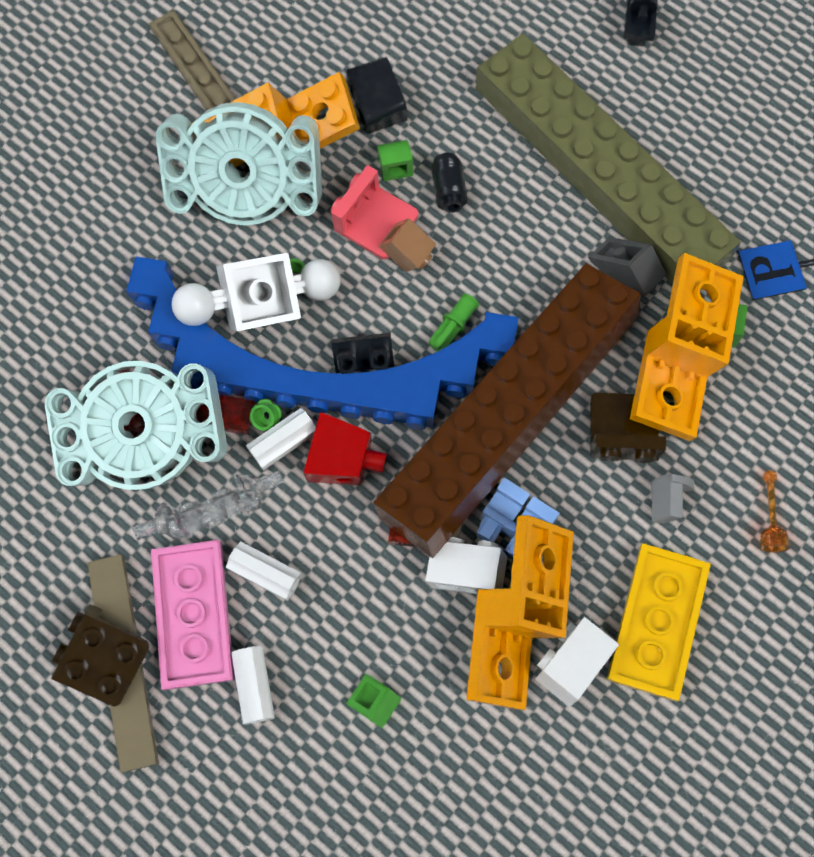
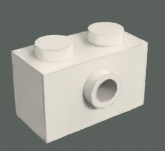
(467, 567)
(576, 661)

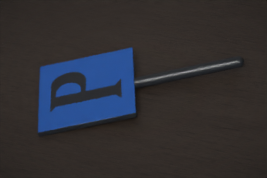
(773, 270)

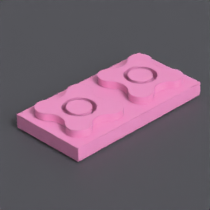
(192, 615)

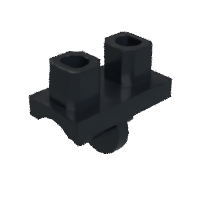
(640, 21)
(362, 353)

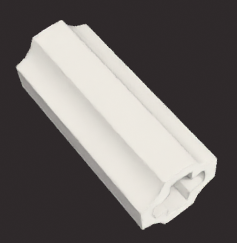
(282, 438)
(263, 570)
(252, 685)

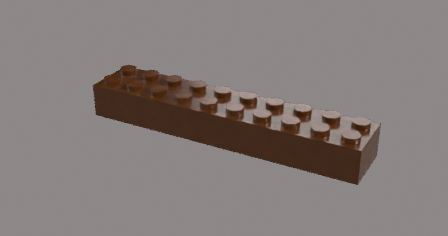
(507, 410)

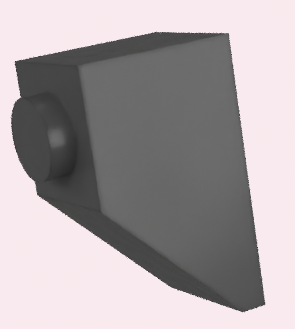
(629, 263)

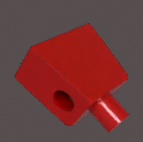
(341, 453)

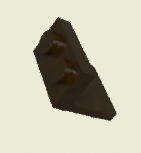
(618, 437)
(99, 658)

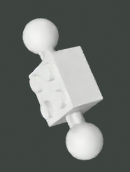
(256, 292)

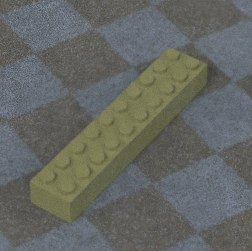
(600, 157)

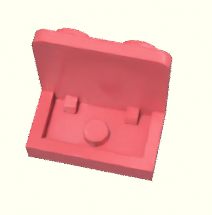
(369, 212)

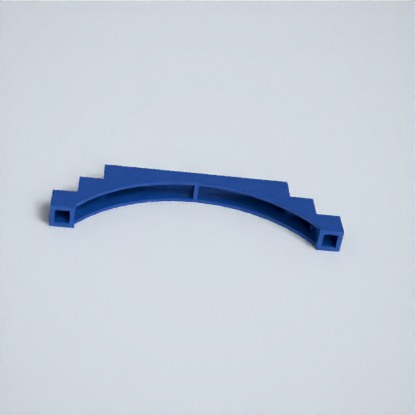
(387, 395)

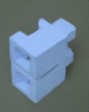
(504, 509)

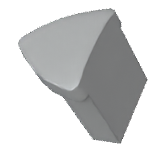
(668, 497)

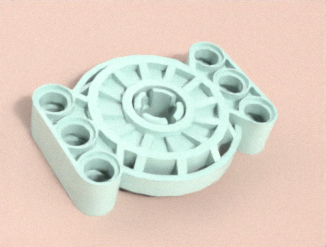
(245, 134)
(107, 406)

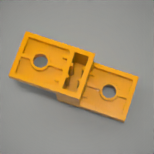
(328, 93)
(687, 347)
(527, 610)

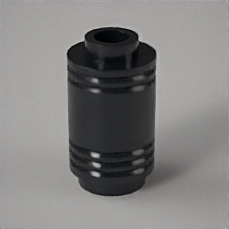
(449, 182)

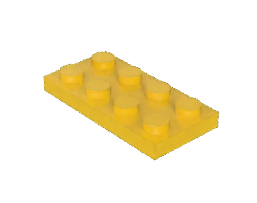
(659, 622)

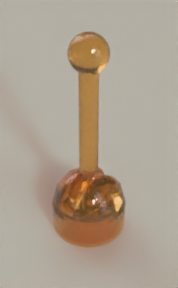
(774, 538)

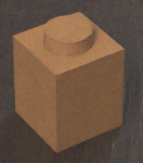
(408, 245)

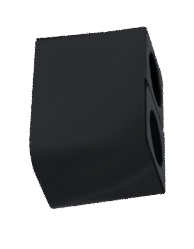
(377, 95)

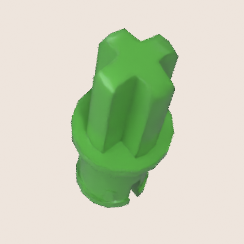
(453, 322)

